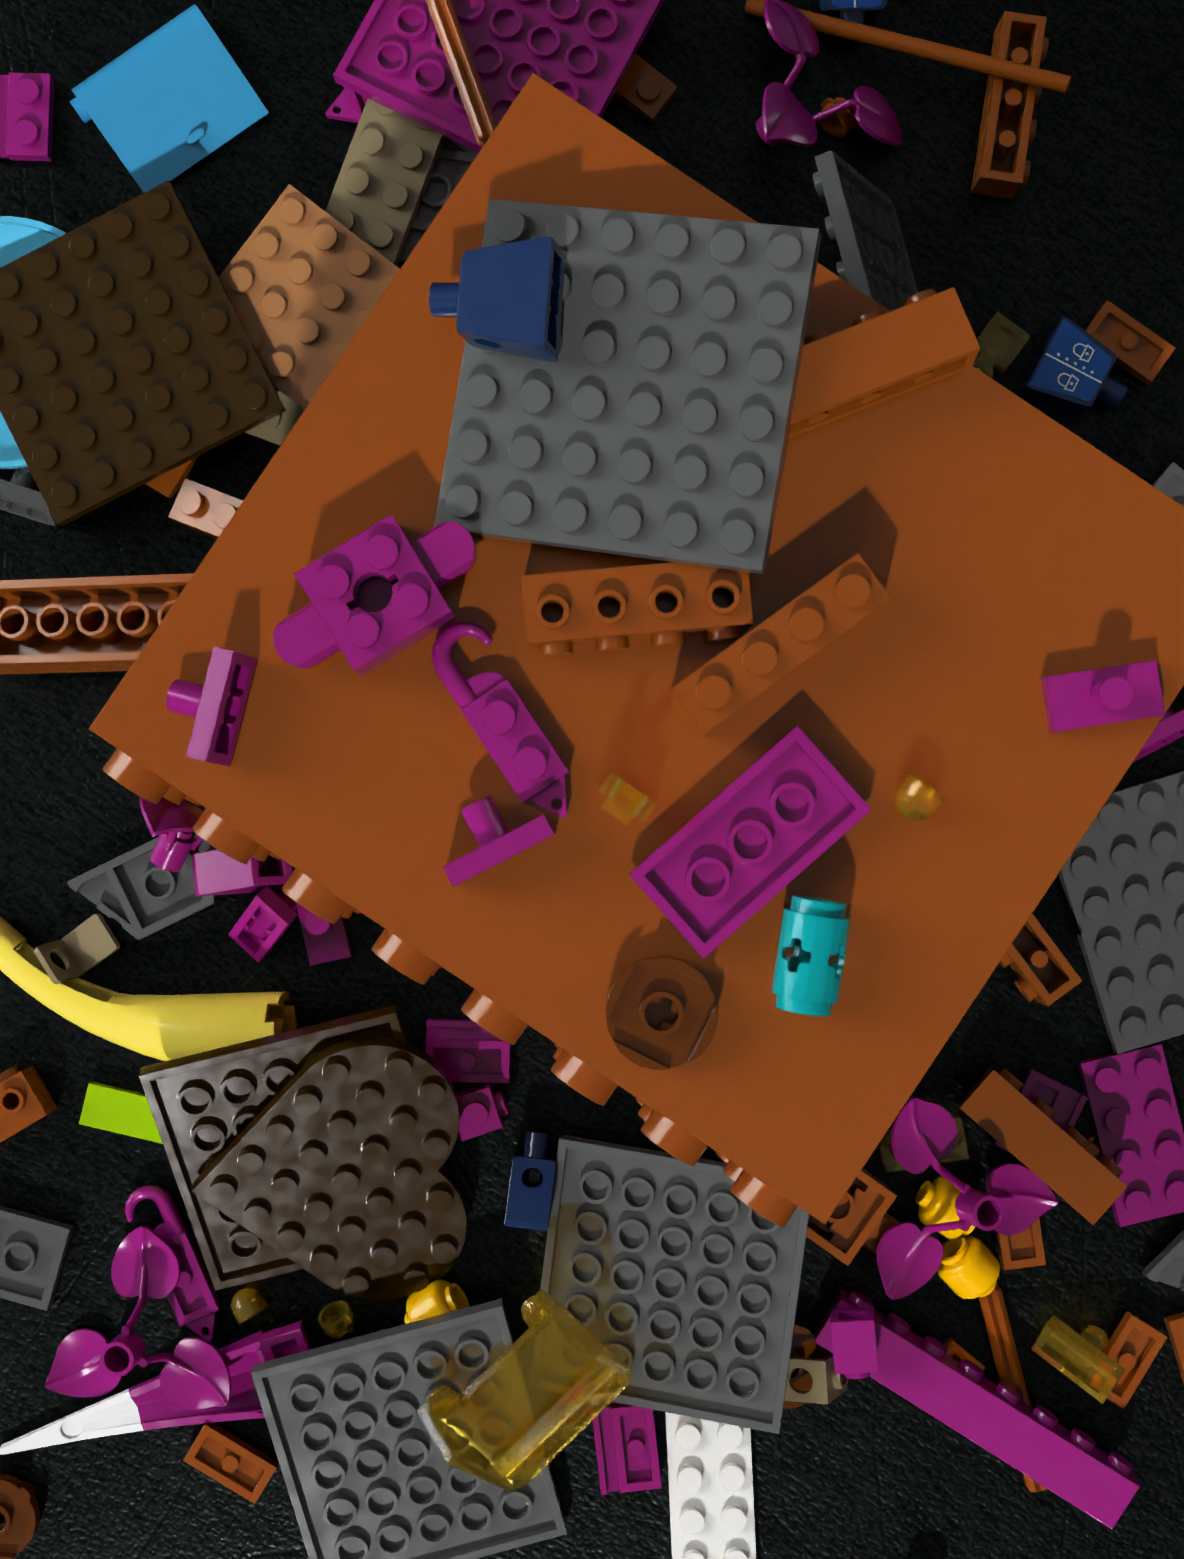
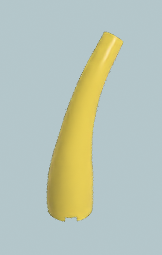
(148, 1024)

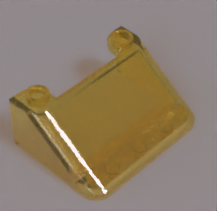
(527, 1399)

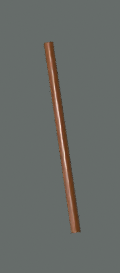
(928, 49)

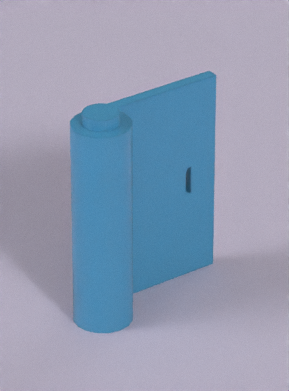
(169, 100)

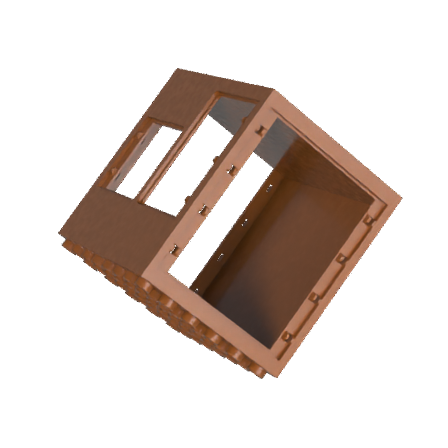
(1003, 566)

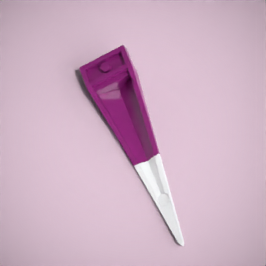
(147, 1408)

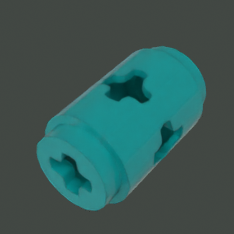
(804, 982)

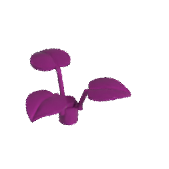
(784, 116)
(175, 831)
(1011, 1205)
(93, 1366)

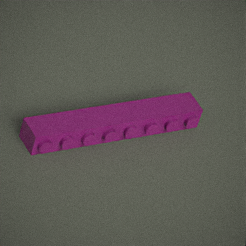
(993, 1415)

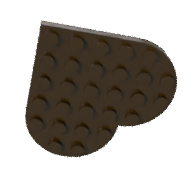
(352, 1171)

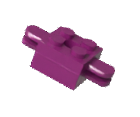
(375, 595)

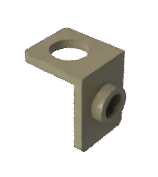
(79, 949)
(825, 1383)

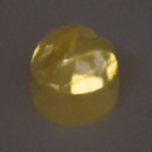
(917, 798)
(247, 1304)
(333, 1311)

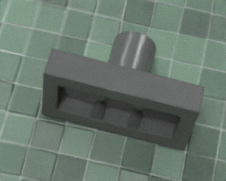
(23, 500)

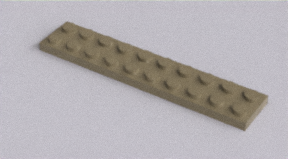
(375, 200)

